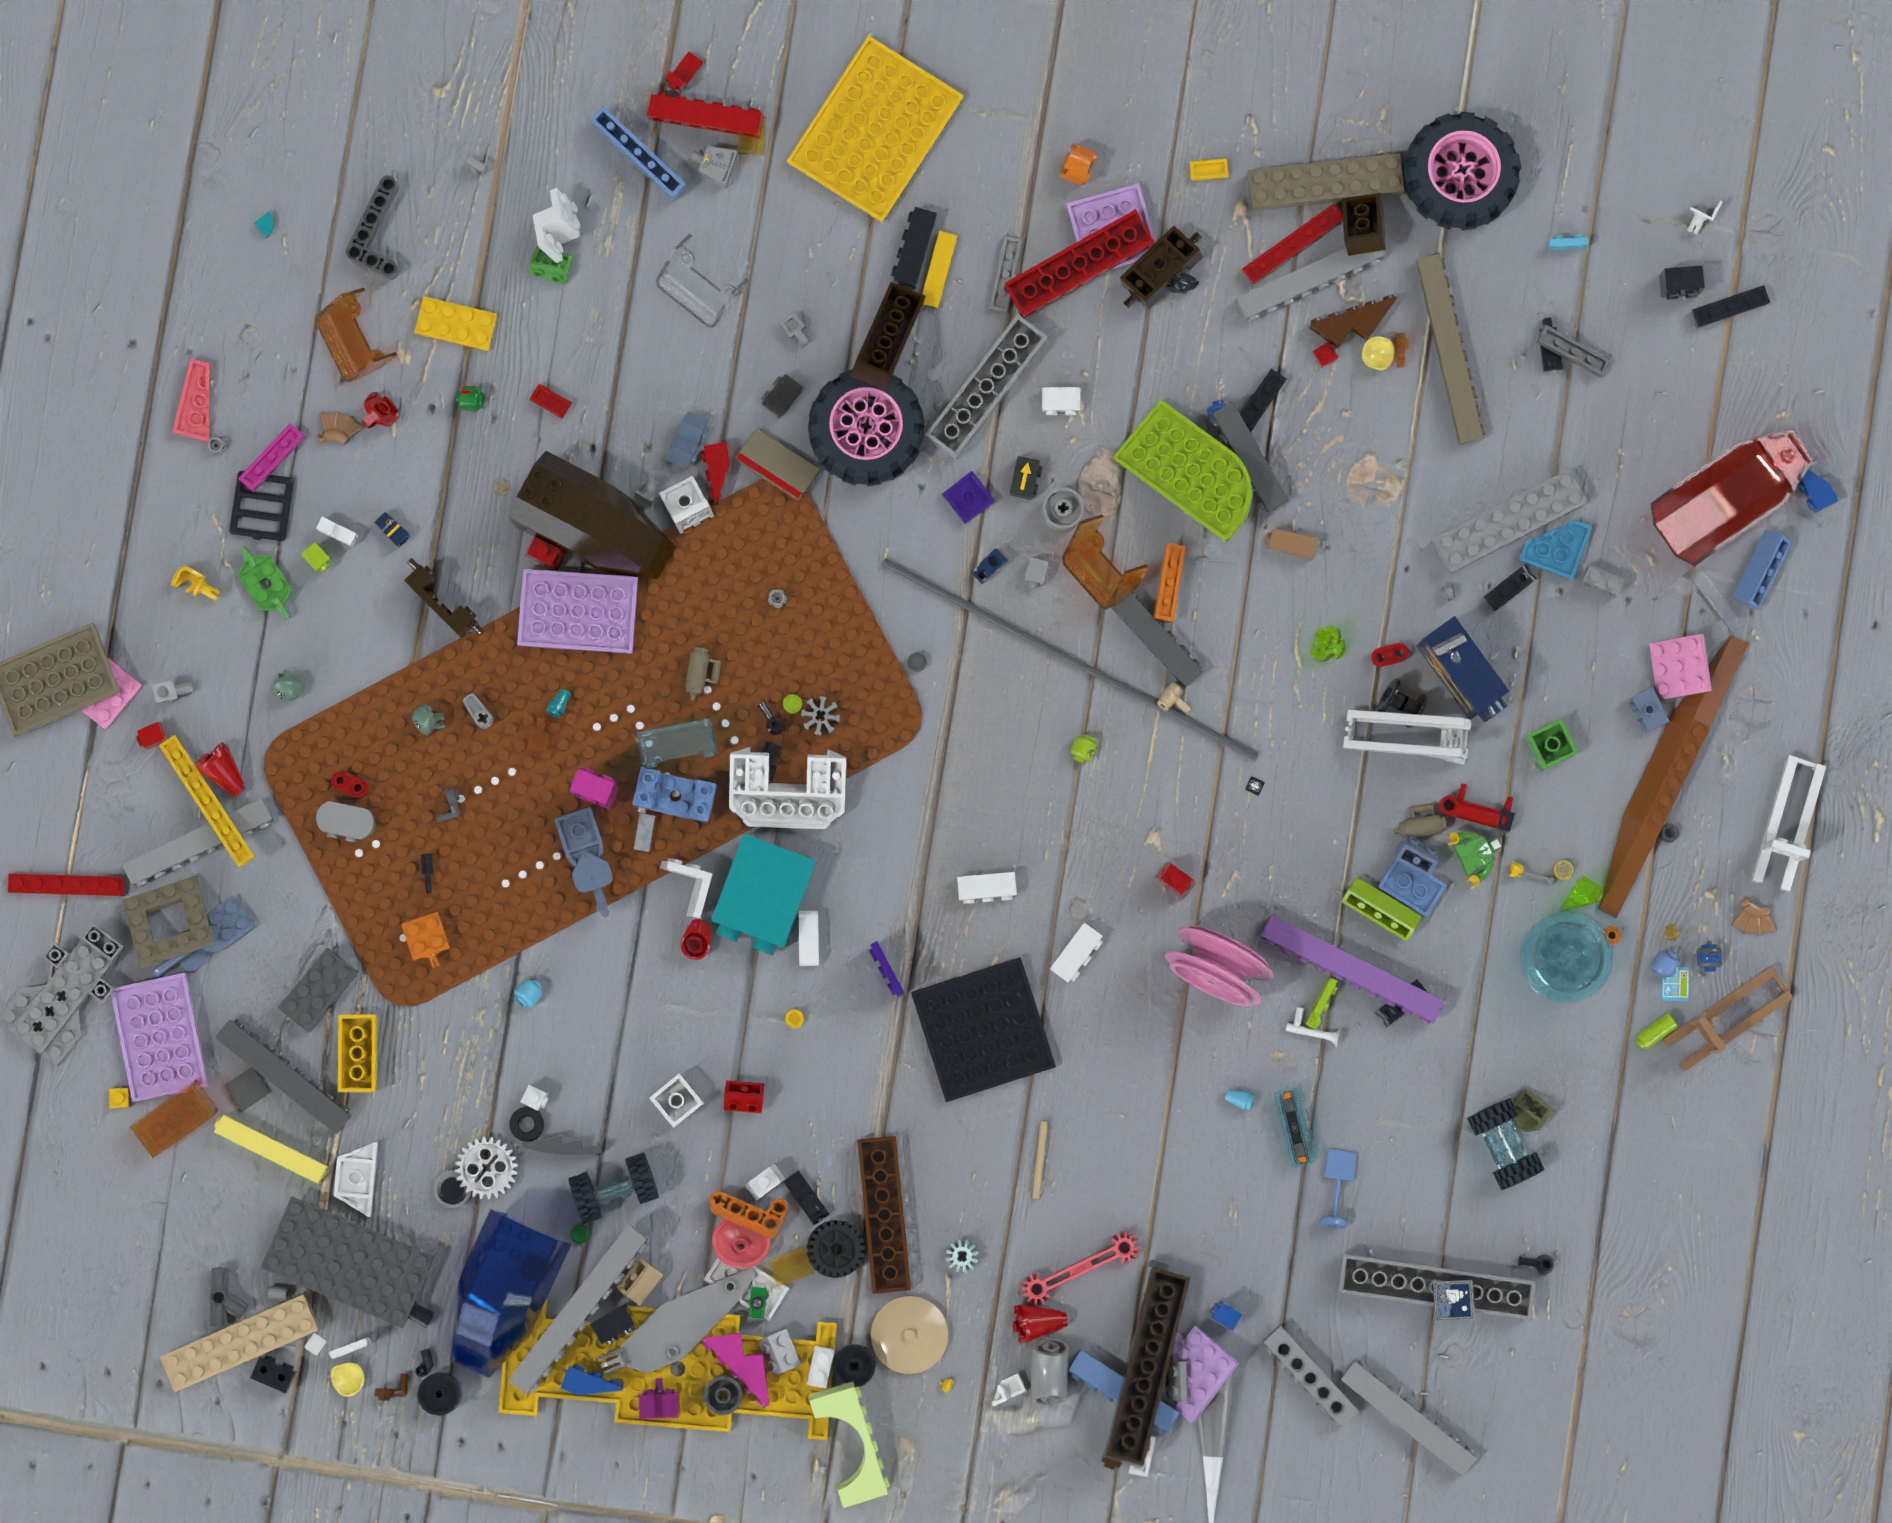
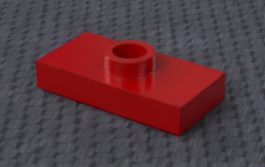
(550, 401)

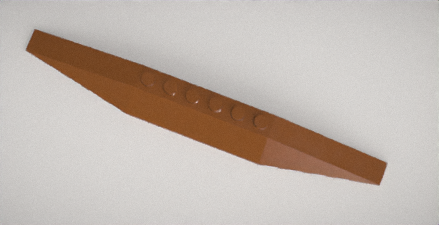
(1665, 776)

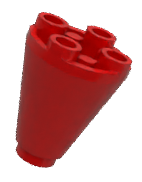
(221, 769)
(1036, 1322)

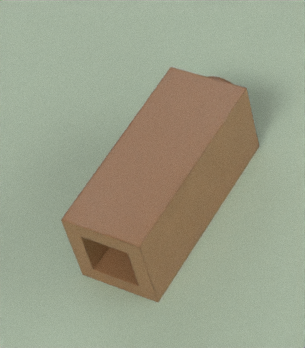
(1291, 543)

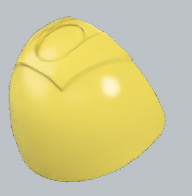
(1378, 353)
(347, 1378)

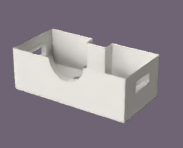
(337, 532)

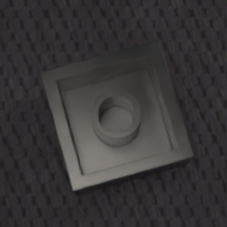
(1681, 282)
(613, 1324)

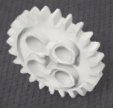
(472, 1157)

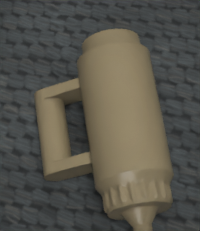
(697, 671)
(1422, 826)

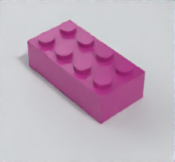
(593, 788)

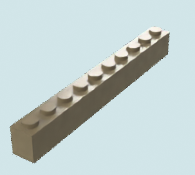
(1449, 349)

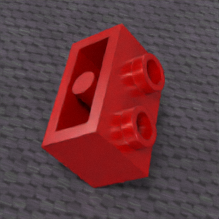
(744, 1096)

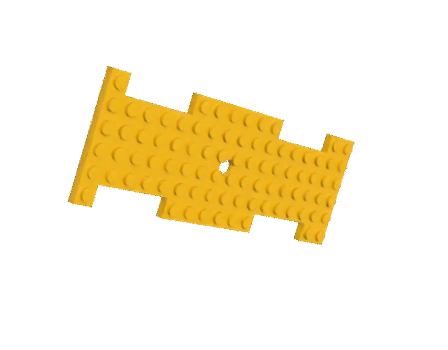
(786, 1391)

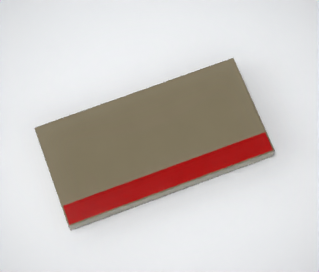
(777, 464)

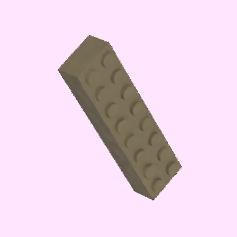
(1324, 182)

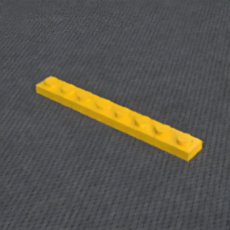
(207, 801)

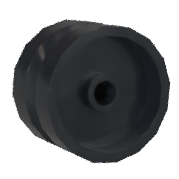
(858, 1354)
(451, 1393)

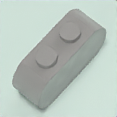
(345, 821)

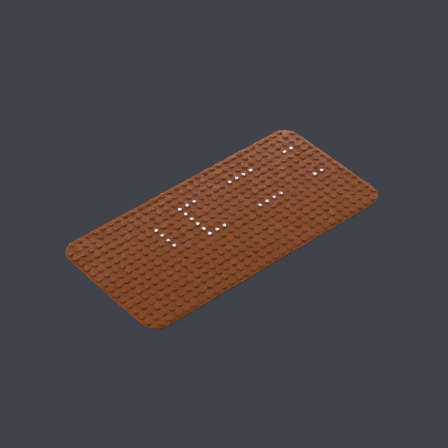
(502, 862)

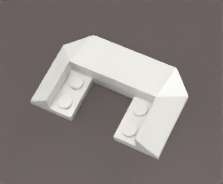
(785, 804)

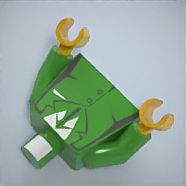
(1474, 854)

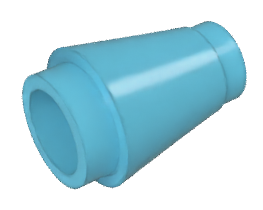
(1240, 1099)

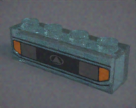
(1295, 1128)

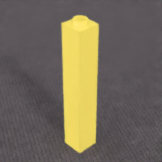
(270, 1148)

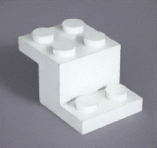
(556, 225)

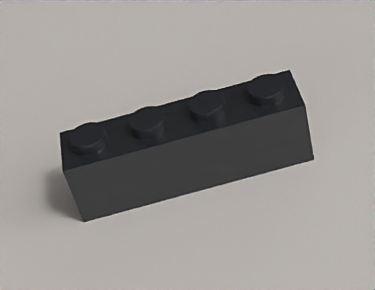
(914, 248)

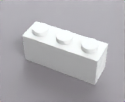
(986, 887)
(1077, 953)

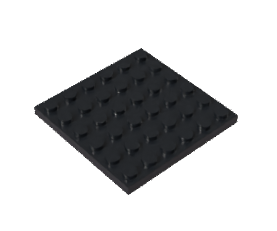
(983, 1029)

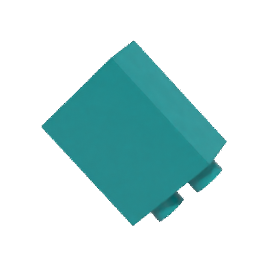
(762, 894)

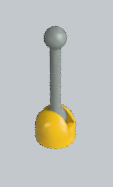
(1517, 870)

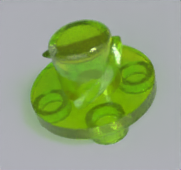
(1328, 644)

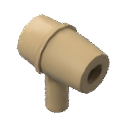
(1170, 696)

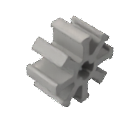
(814, 715)

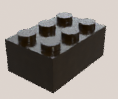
(1363, 224)

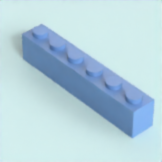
(638, 153)
(1109, 1382)

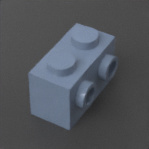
(1416, 855)

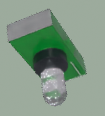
(757, 1302)

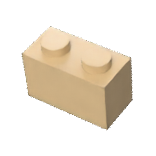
(639, 1281)

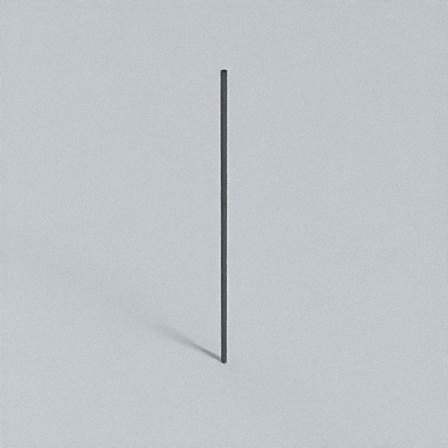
(1067, 658)

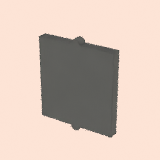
(246, 1089)

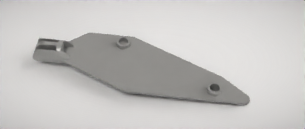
(678, 1326)

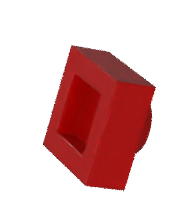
(1325, 354)

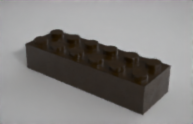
(888, 336)

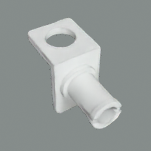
(1700, 217)

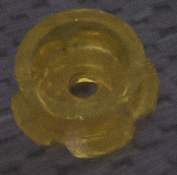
(1671, 932)

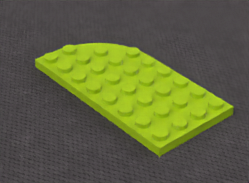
(1189, 470)

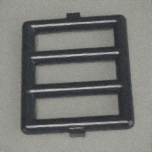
(282, 518)

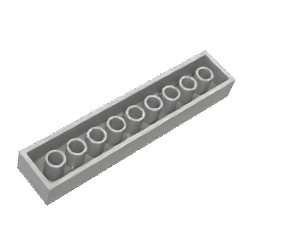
(1415, 1285)
(577, 1310)

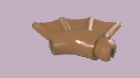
(337, 428)
(1754, 918)

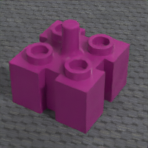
(659, 1402)

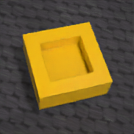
(119, 1097)

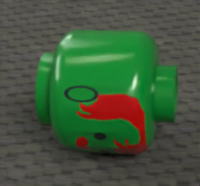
(470, 398)

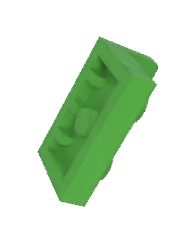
(544, 267)

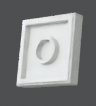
(350, 1348)

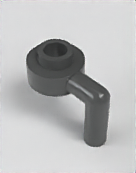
(452, 796)

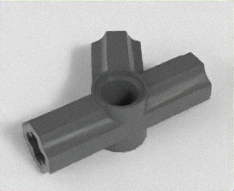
(230, 1304)

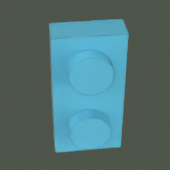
(1574, 242)

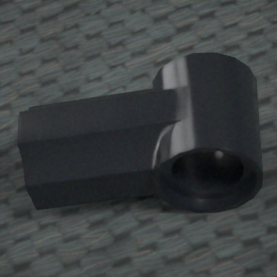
(773, 750)
(421, 1315)

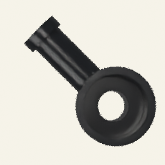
(770, 719)
(1538, 1263)

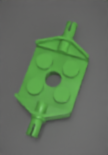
(260, 568)

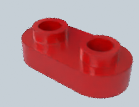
(1389, 655)
(349, 784)

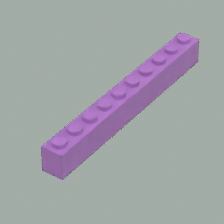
(1352, 969)

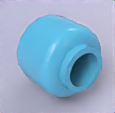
(528, 993)

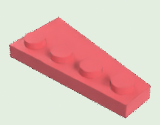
(193, 409)

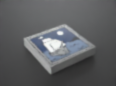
(1453, 1300)

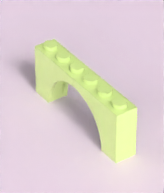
(844, 1404)

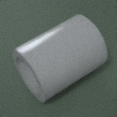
(277, 1293)

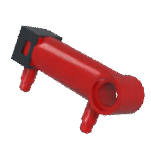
(1477, 813)

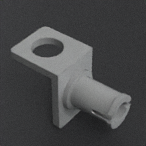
(644, 498)
(172, 691)

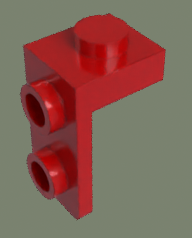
(683, 72)

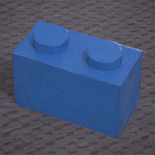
(1225, 1315)

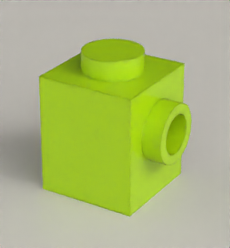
(316, 558)

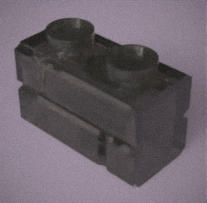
(781, 396)

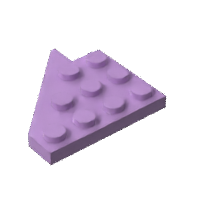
(1206, 1370)

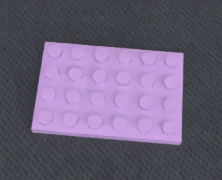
(577, 611)
(158, 1036)

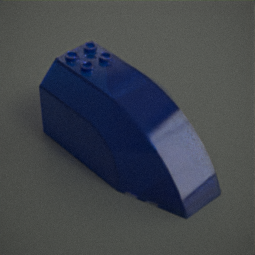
(503, 1290)

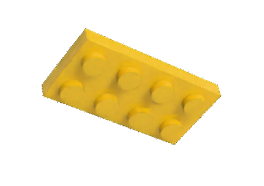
(456, 323)

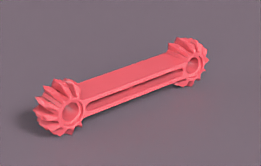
(1080, 1268)

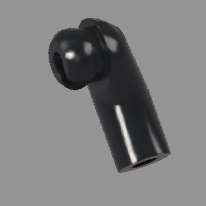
(426, 1365)

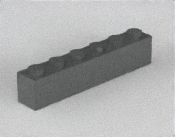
(1244, 446)
(1157, 640)

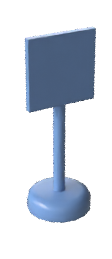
(1339, 1166)

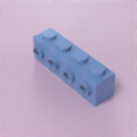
(1762, 569)

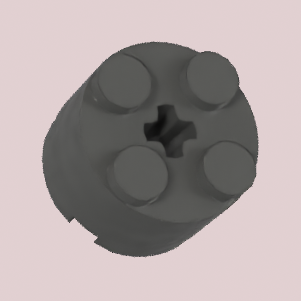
(712, 1394)

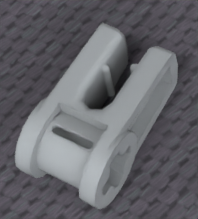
(476, 710)

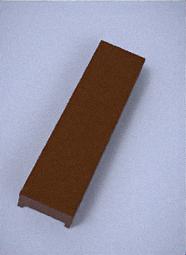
(884, 1214)

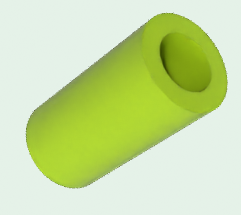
(1655, 1032)

